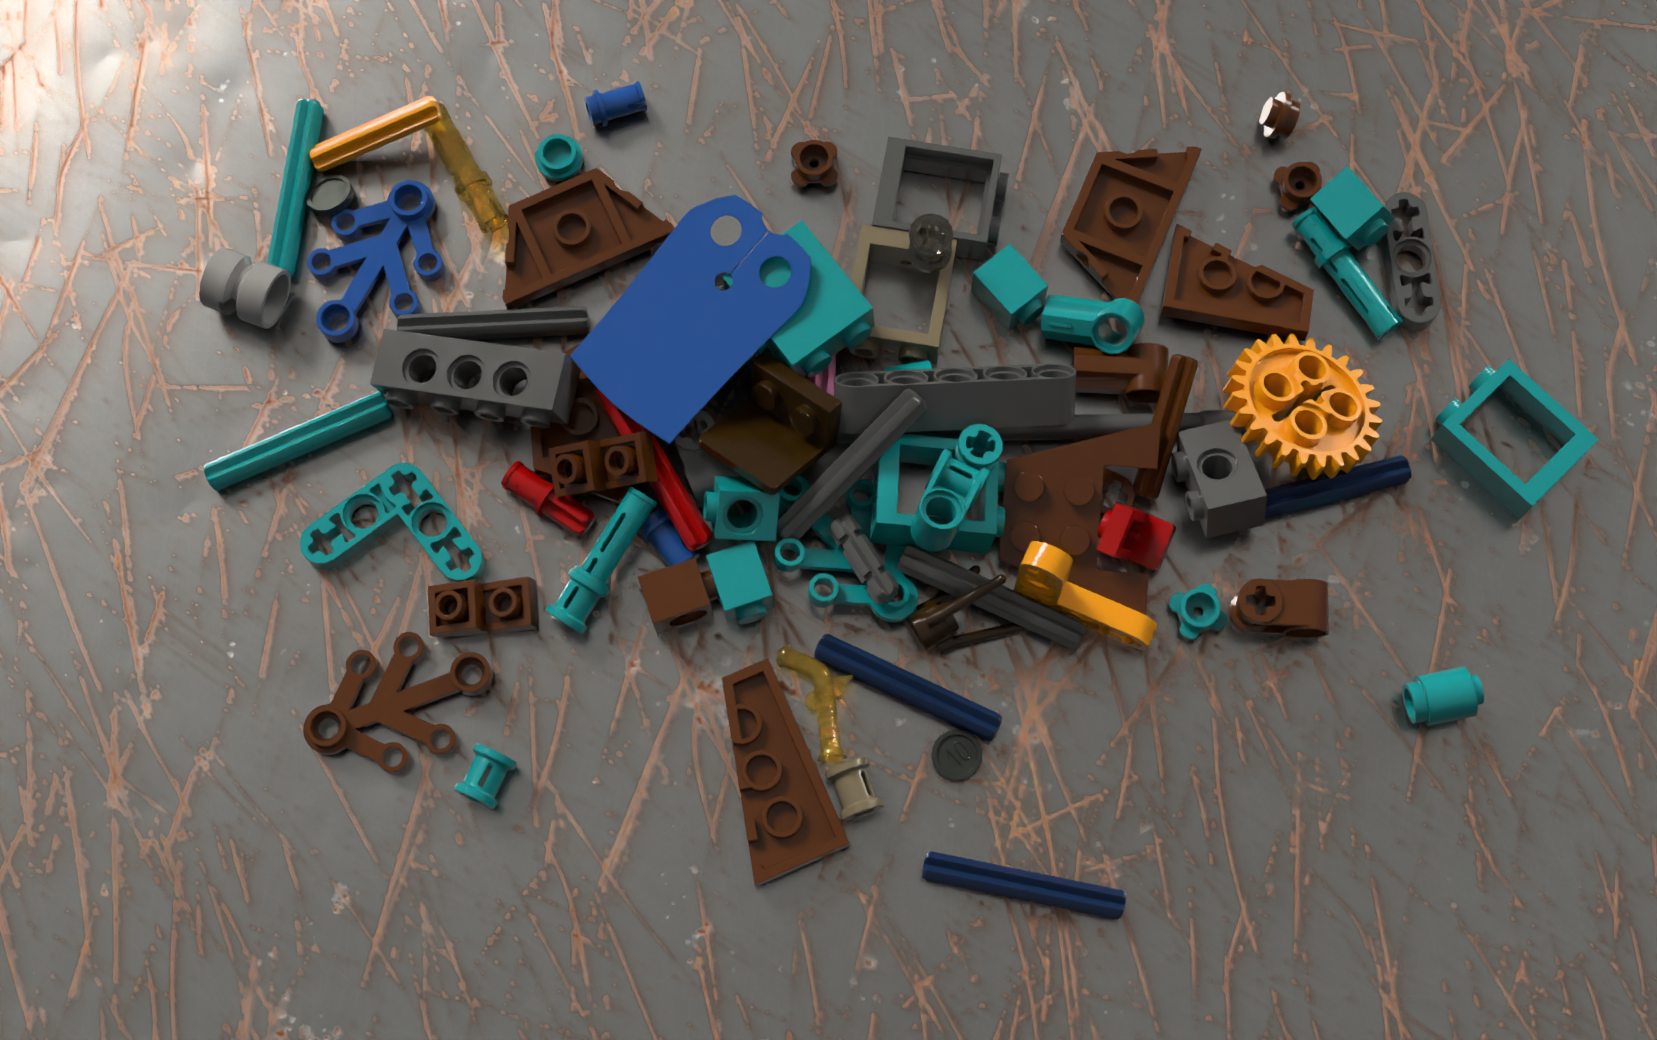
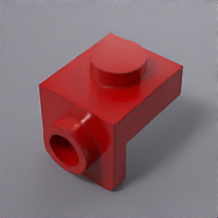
(1135, 536)

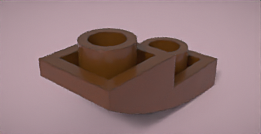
(603, 464)
(482, 608)

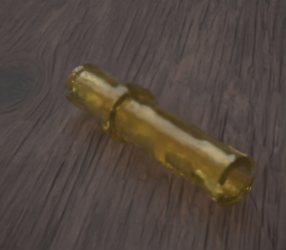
(470, 181)

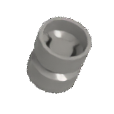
(254, 291)

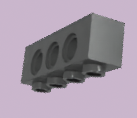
(408, 356)

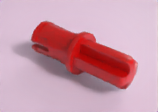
(541, 496)

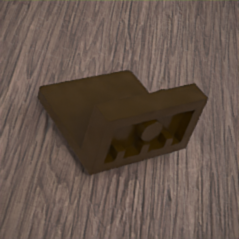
(777, 429)

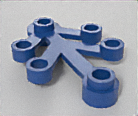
(378, 255)

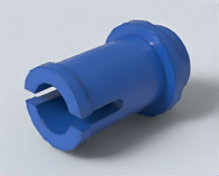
(615, 103)
(665, 538)

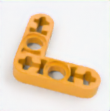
(1044, 579)

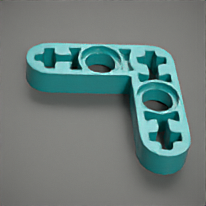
(391, 511)

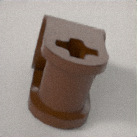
(1291, 608)

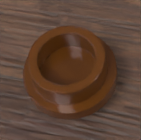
(1280, 116)

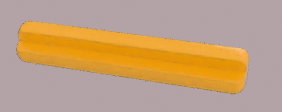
(376, 133)

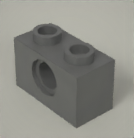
(1237, 496)

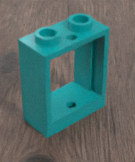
(1484, 466)
(894, 527)

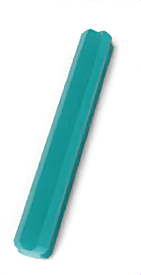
(295, 185)
(297, 441)

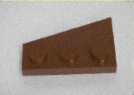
(1224, 291)

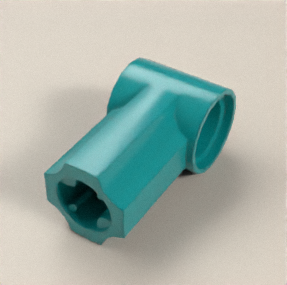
(1087, 322)

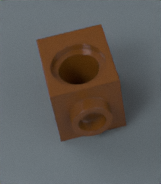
(678, 595)

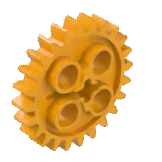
(1317, 434)

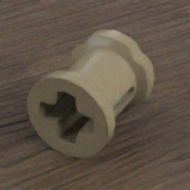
(854, 788)

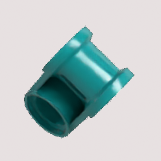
(950, 495)

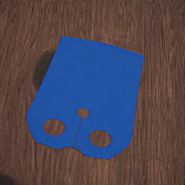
(679, 336)

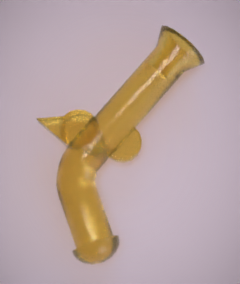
(823, 699)

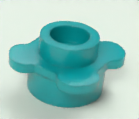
(1205, 598)

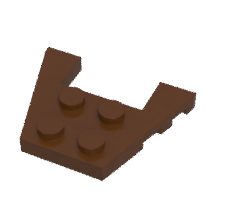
(1059, 499)

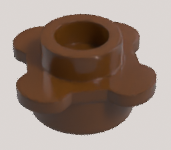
(810, 151)
(1300, 172)

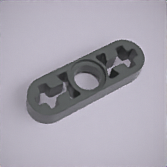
(1419, 242)

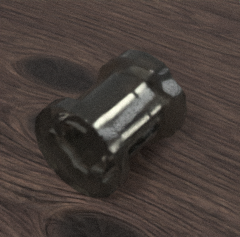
(921, 233)

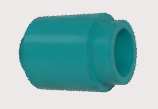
(1443, 696)

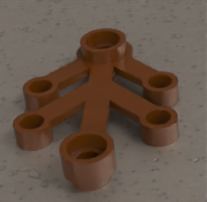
(390, 705)

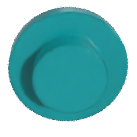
(558, 157)

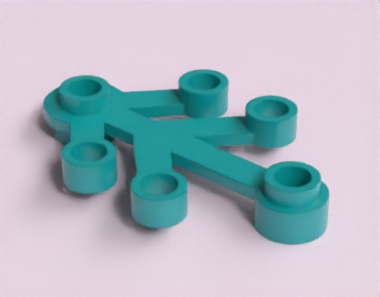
(835, 560)

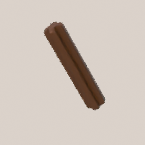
(1168, 414)

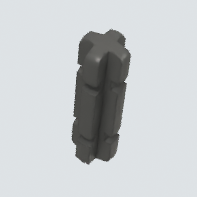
(864, 559)

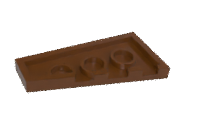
(780, 788)

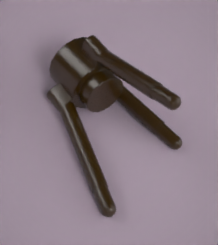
(935, 619)

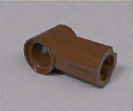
(1133, 373)

